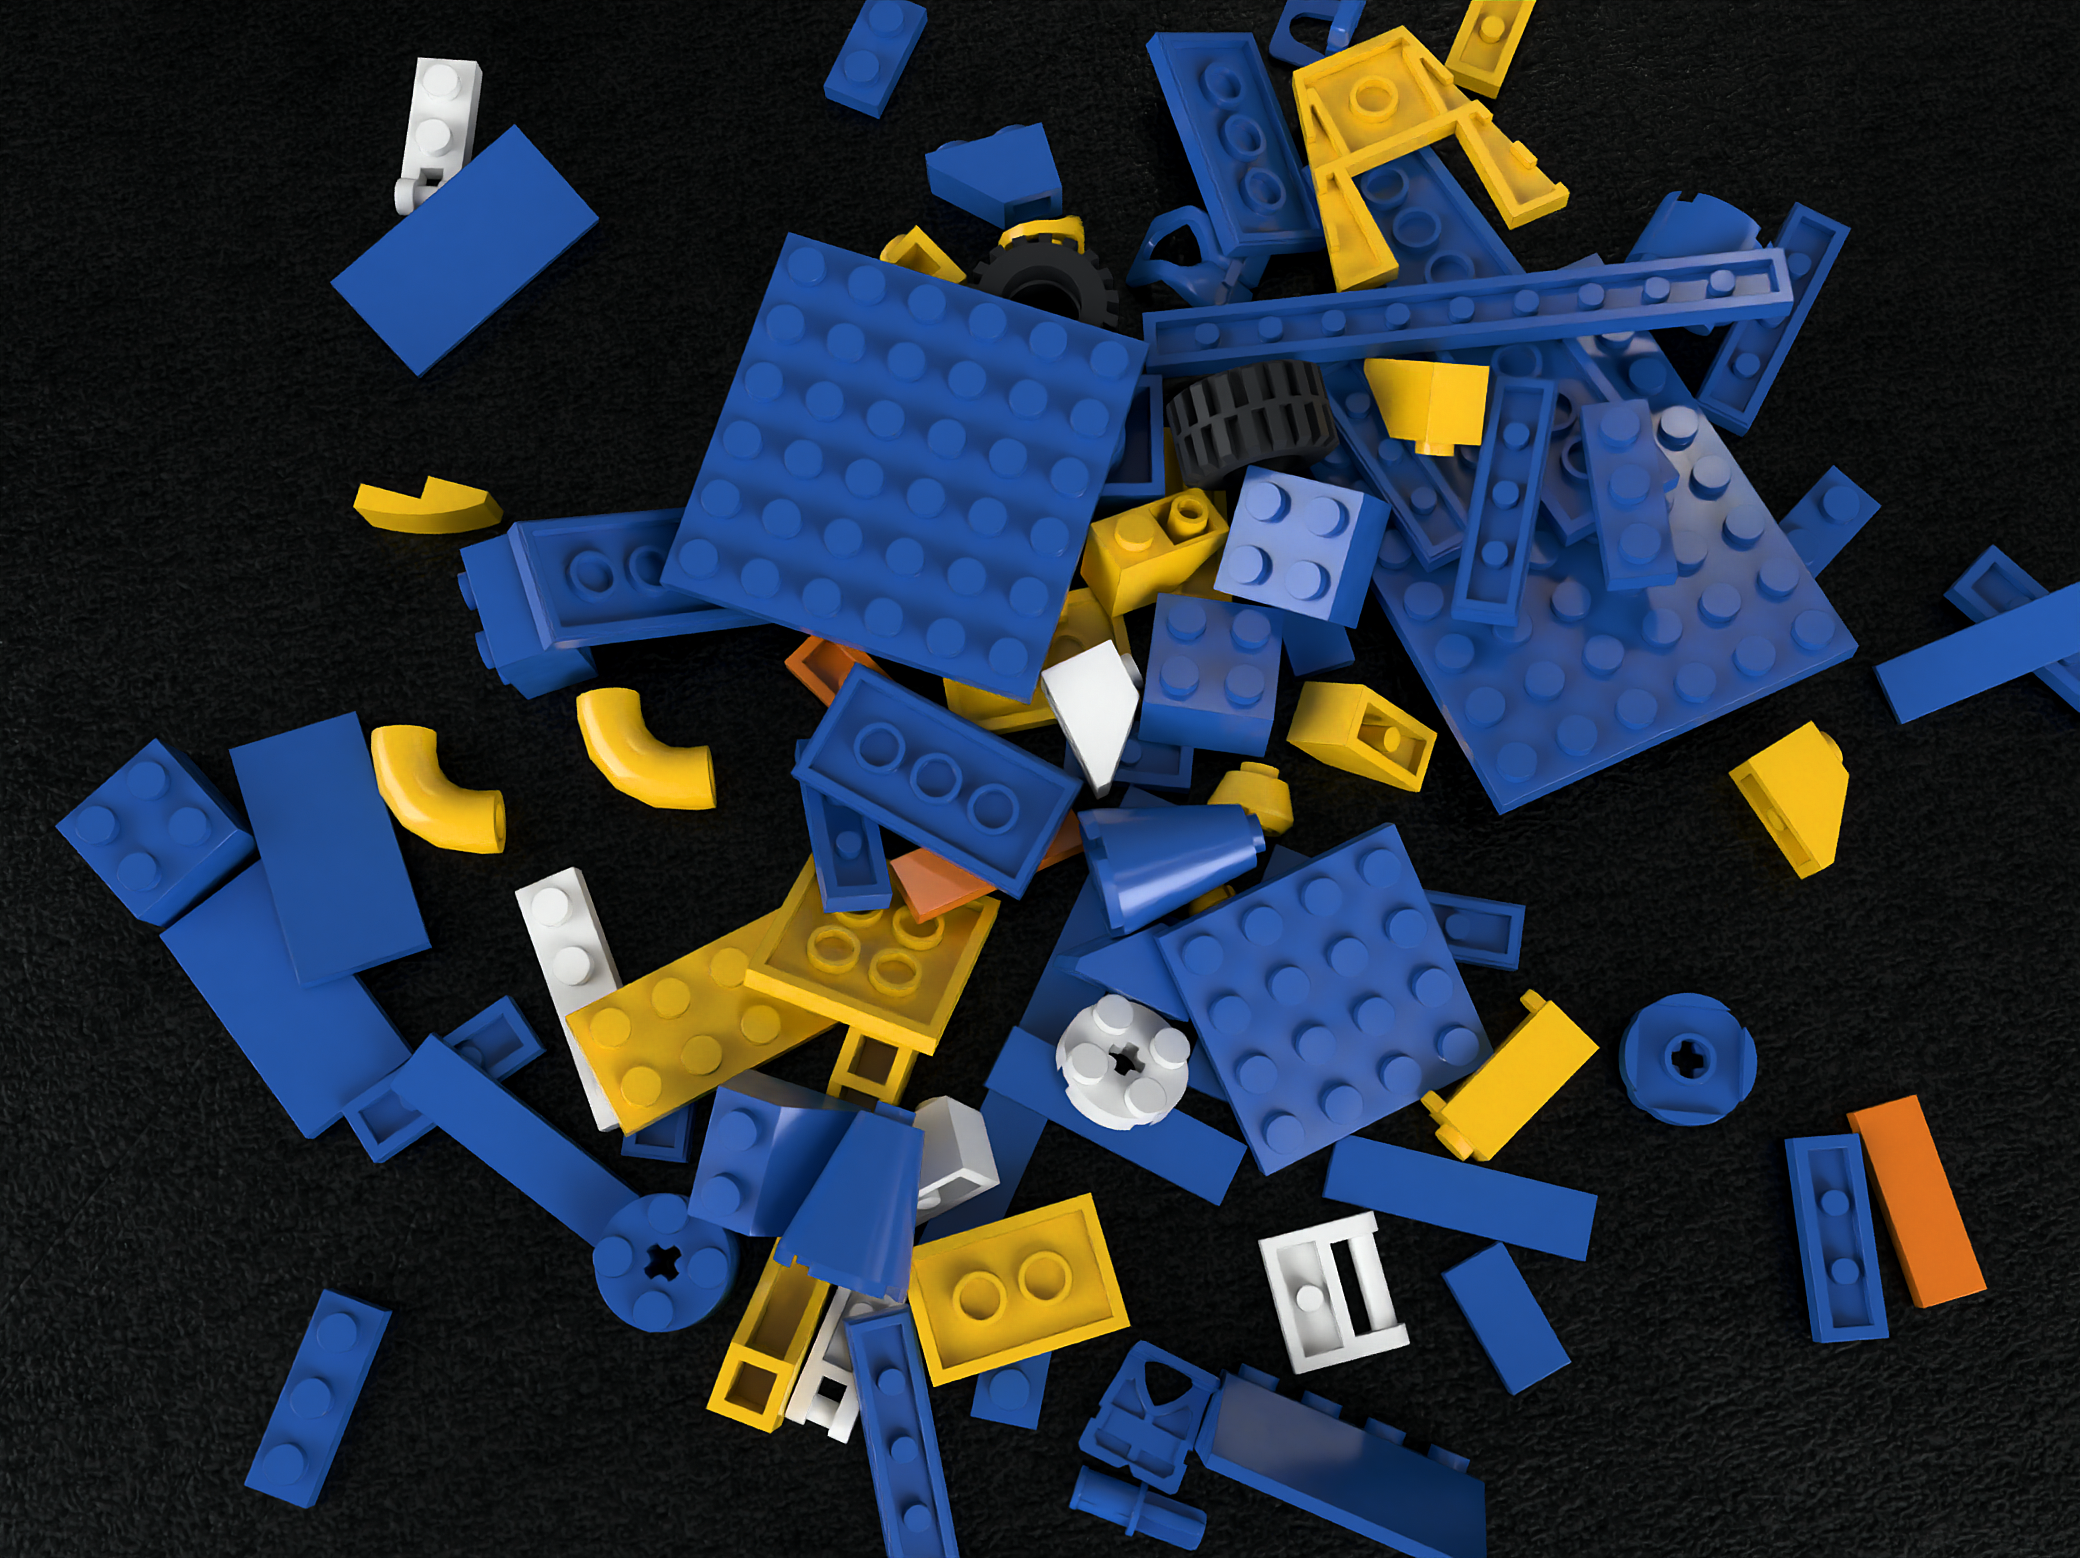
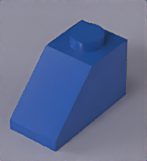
(1128, 968)

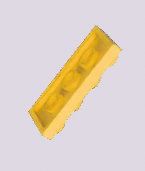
(687, 1030)

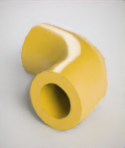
(637, 760)
(427, 800)

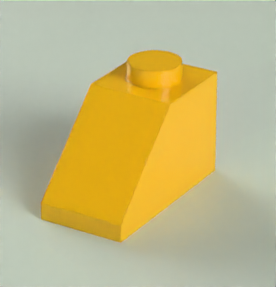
(1430, 402)
(1361, 734)
(1798, 795)

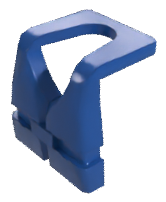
(1345, 19)
(1208, 283)
(1146, 1435)

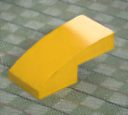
(441, 510)

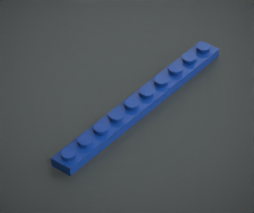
(1471, 312)

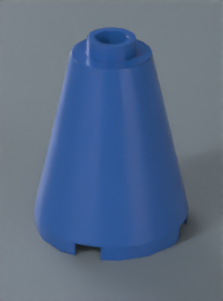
(1164, 857)
(863, 1208)

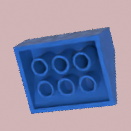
(1342, 1470)

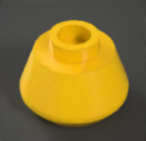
(1258, 792)

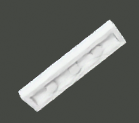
(572, 960)

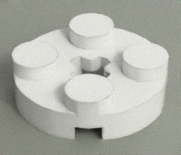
(1144, 1038)

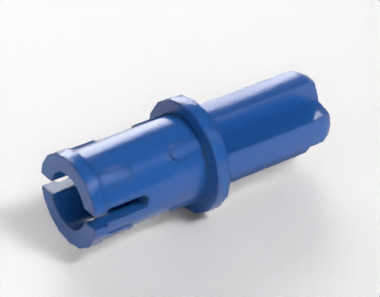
(1138, 1509)

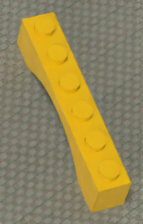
(787, 1302)

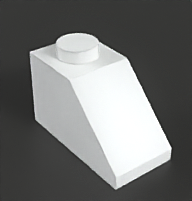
(1095, 707)
(955, 1156)

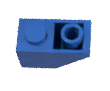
(999, 177)

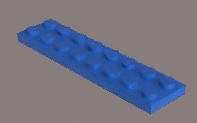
(1445, 238)

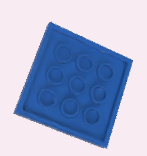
(1325, 997)

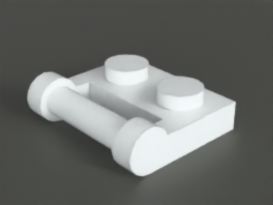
(1312, 1298)

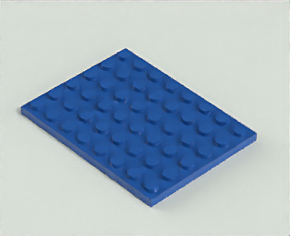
(1599, 668)

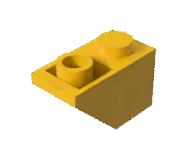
(1150, 549)

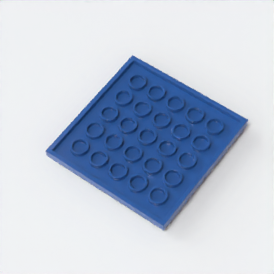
(906, 467)

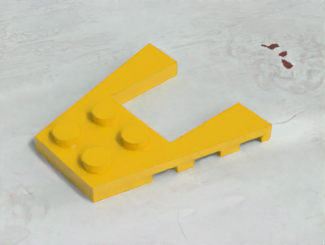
(1382, 105)

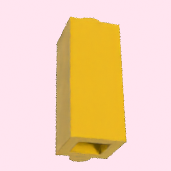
(1511, 1082)

